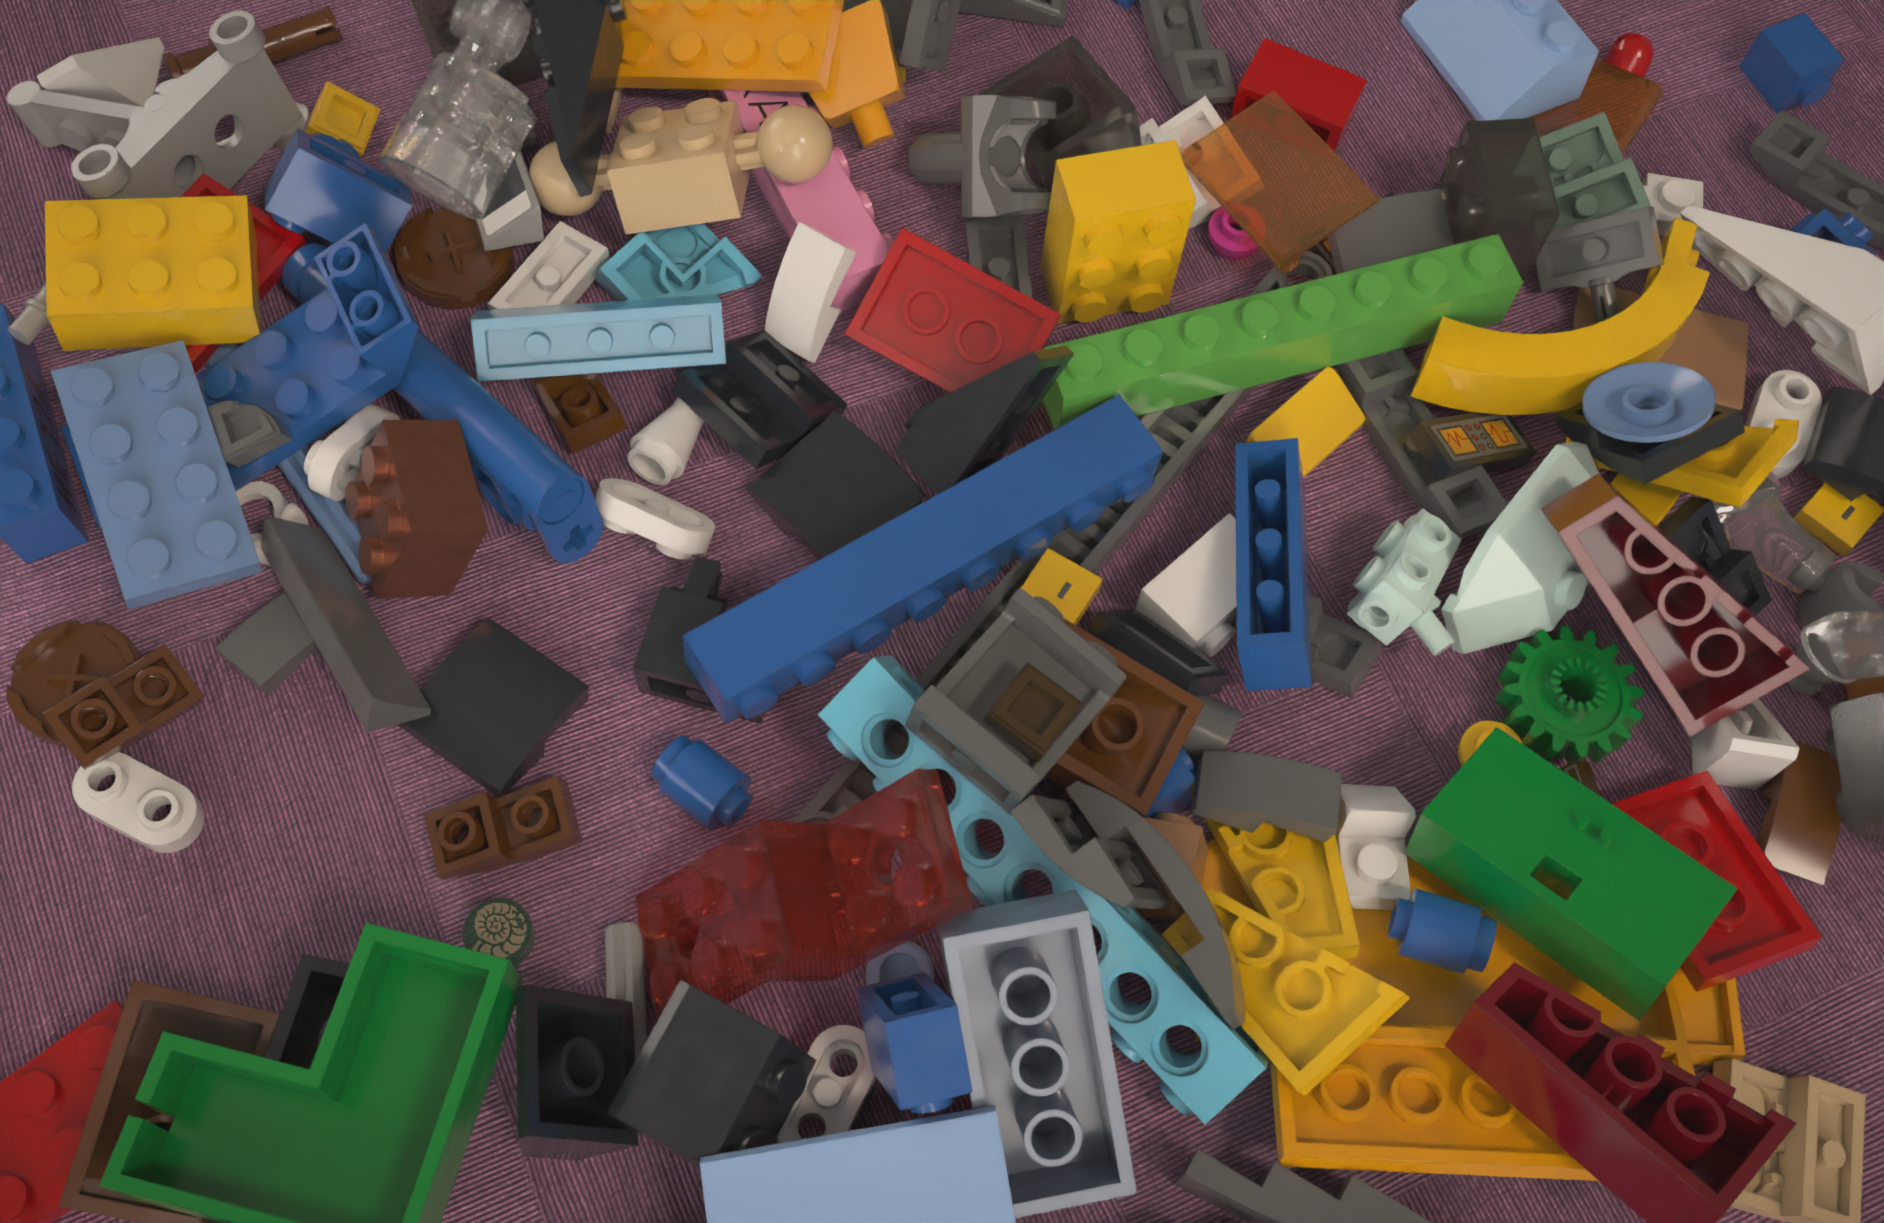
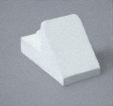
(1373, 844)

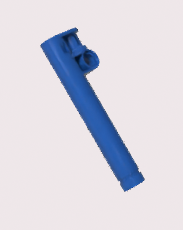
(508, 460)

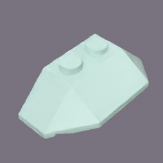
(1521, 569)

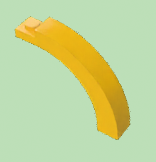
(1549, 372)

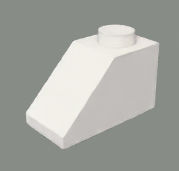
(1198, 591)

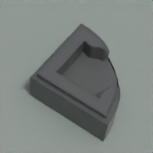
(246, 431)

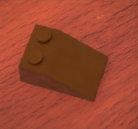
(1132, 737)
(144, 1018)

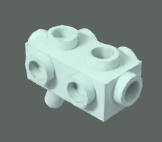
(1402, 581)

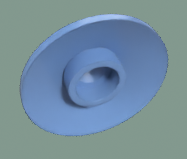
(1649, 402)

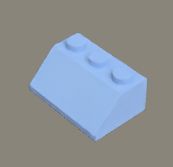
(1504, 53)

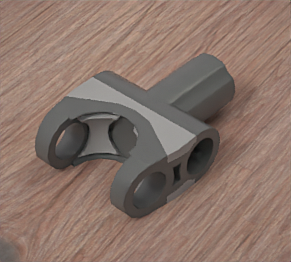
(987, 156)

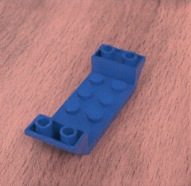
(319, 358)

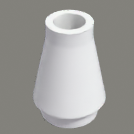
(665, 444)

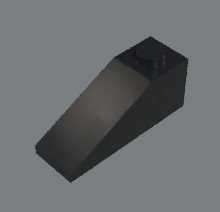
(978, 421)

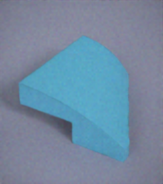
(676, 264)

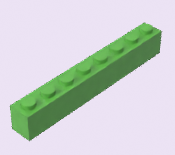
(1285, 331)

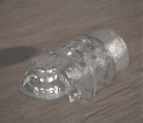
(465, 116)

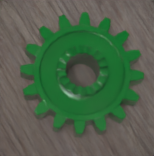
(1545, 717)

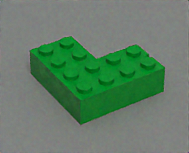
(357, 1135)

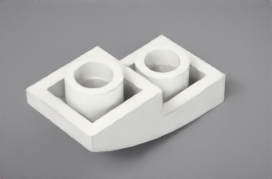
(804, 290)

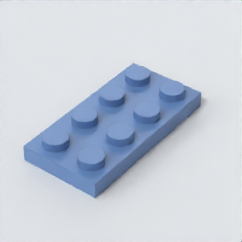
(156, 473)

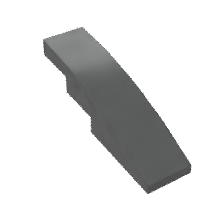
(1286, 1197)

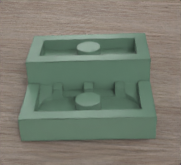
(1590, 172)

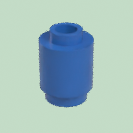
(702, 782)
(1442, 932)

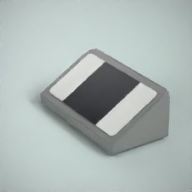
(513, 213)

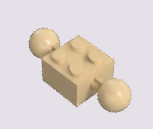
(688, 163)

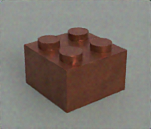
(416, 508)

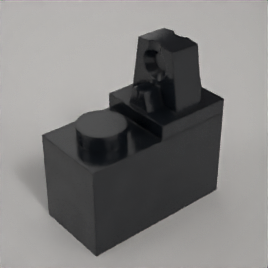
(660, 660)

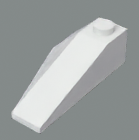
(1801, 278)

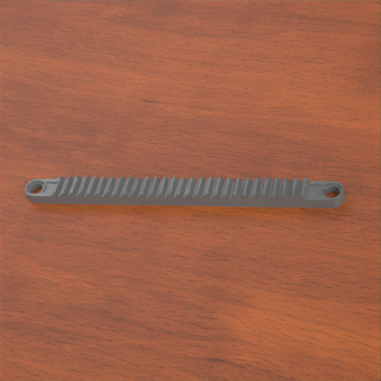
(1181, 435)

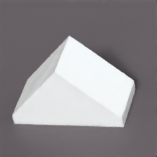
(110, 74)
(1743, 748)

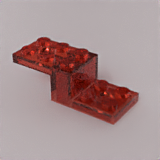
(806, 895)

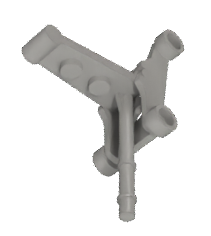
(170, 139)

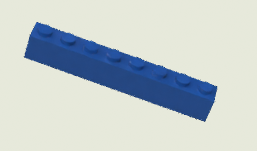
(920, 560)

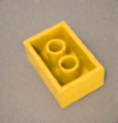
(1116, 231)
(151, 272)

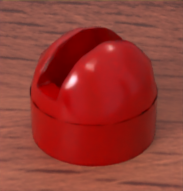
(1631, 53)

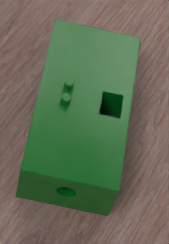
(1568, 872)

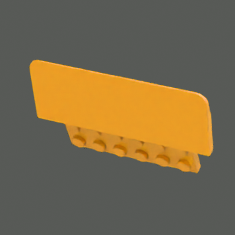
(1414, 1103)

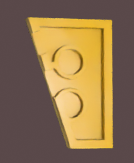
(1734, 468)
(1293, 882)
(1298, 998)

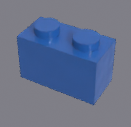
(333, 193)
(915, 1042)

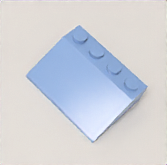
(888, 1173)

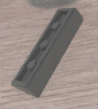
(342, 625)

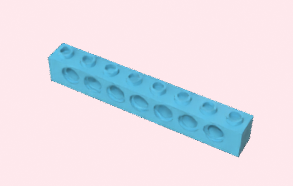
(1191, 1083)

